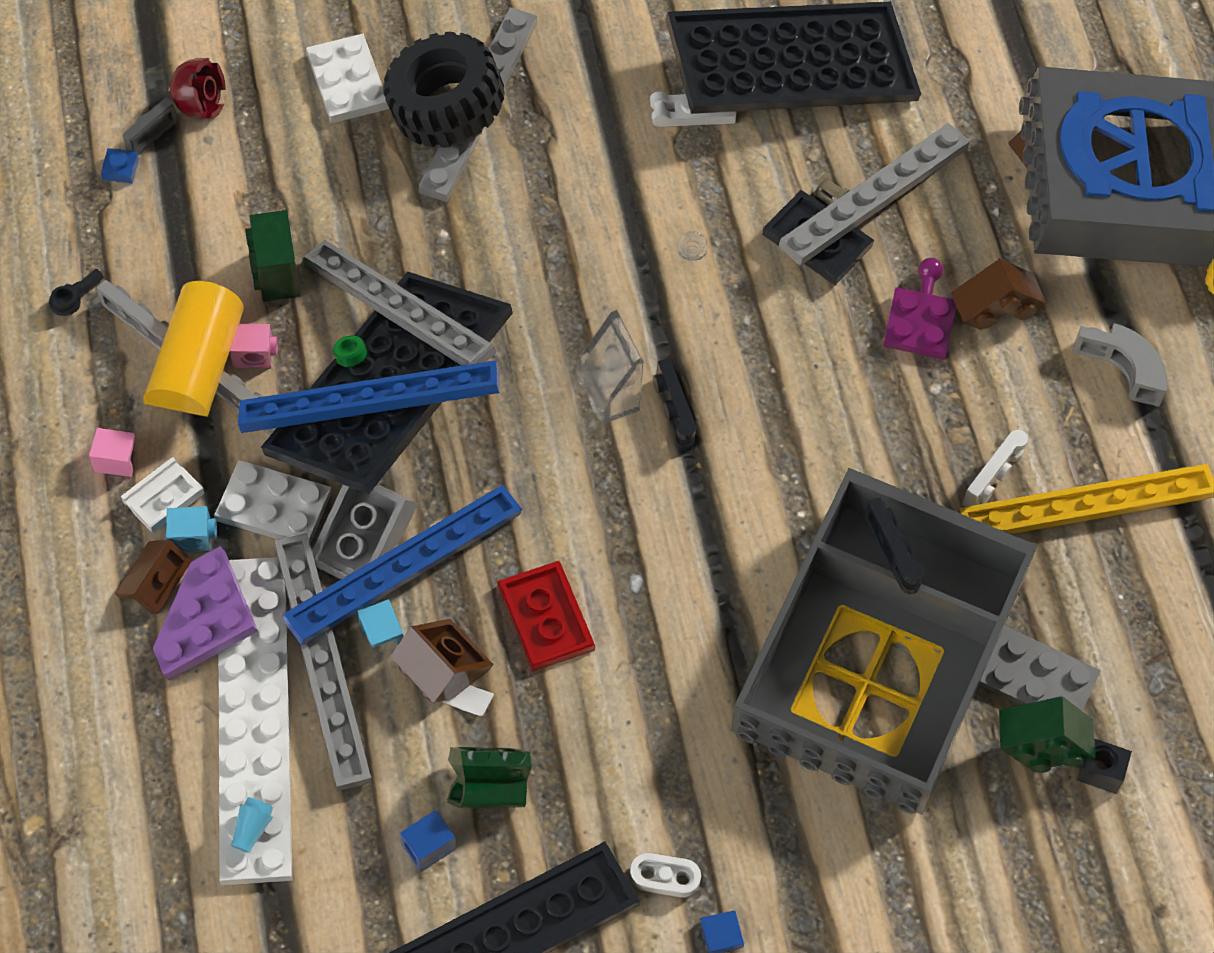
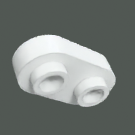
(665, 872)

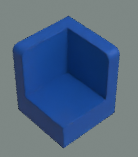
(428, 840)

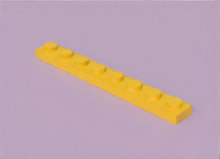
(1096, 500)

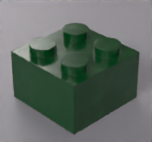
(272, 256)
(1047, 734)

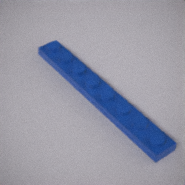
(369, 396)
(401, 565)

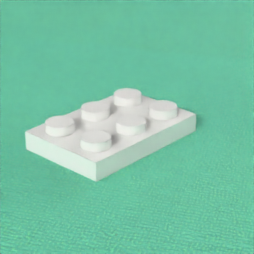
(347, 78)
(272, 502)

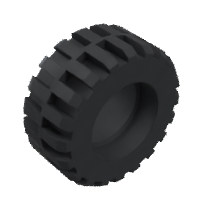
(451, 115)

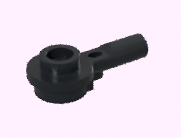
(66, 299)

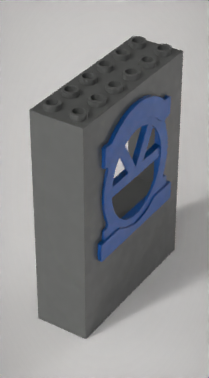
(1077, 200)

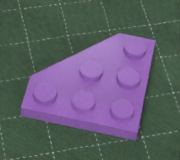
(204, 616)

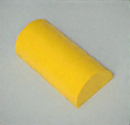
(195, 348)

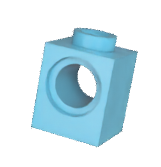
(191, 528)

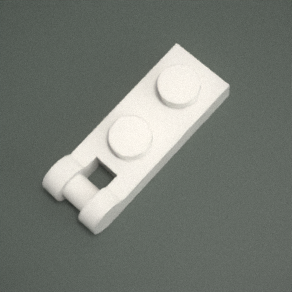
(682, 116)
(996, 468)

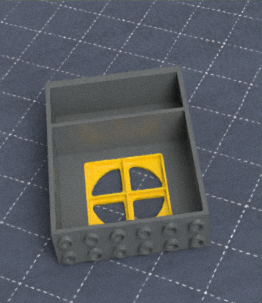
(849, 590)

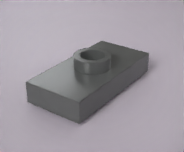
(150, 126)

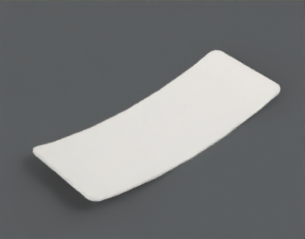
(472, 700)

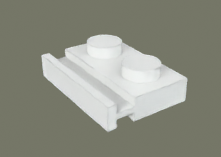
(162, 489)

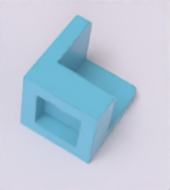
(380, 624)

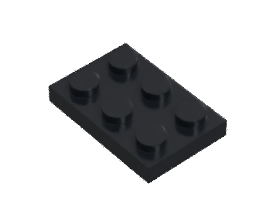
(834, 260)

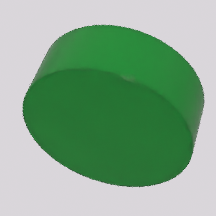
(349, 351)

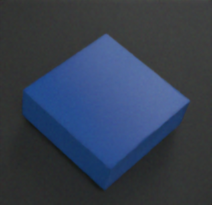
(722, 932)

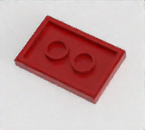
(546, 616)

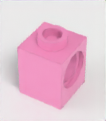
(253, 346)

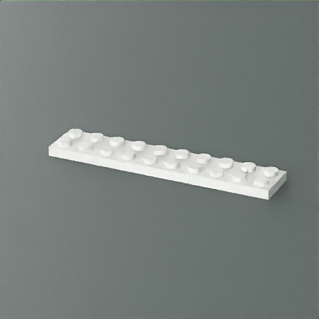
(256, 729)

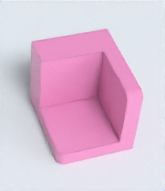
(112, 452)

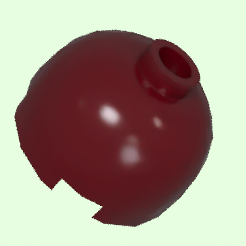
(198, 88)

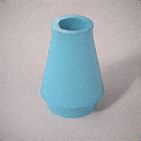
(251, 823)

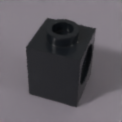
(1116, 762)

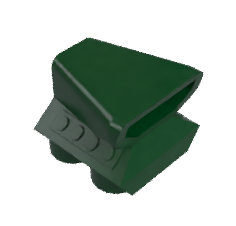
(489, 777)

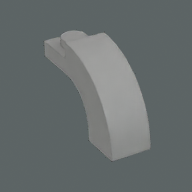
(1131, 355)

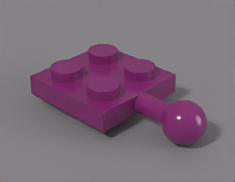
(921, 320)

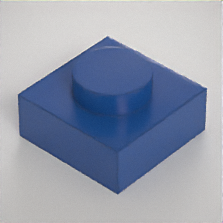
(120, 165)

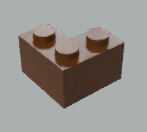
(998, 291)

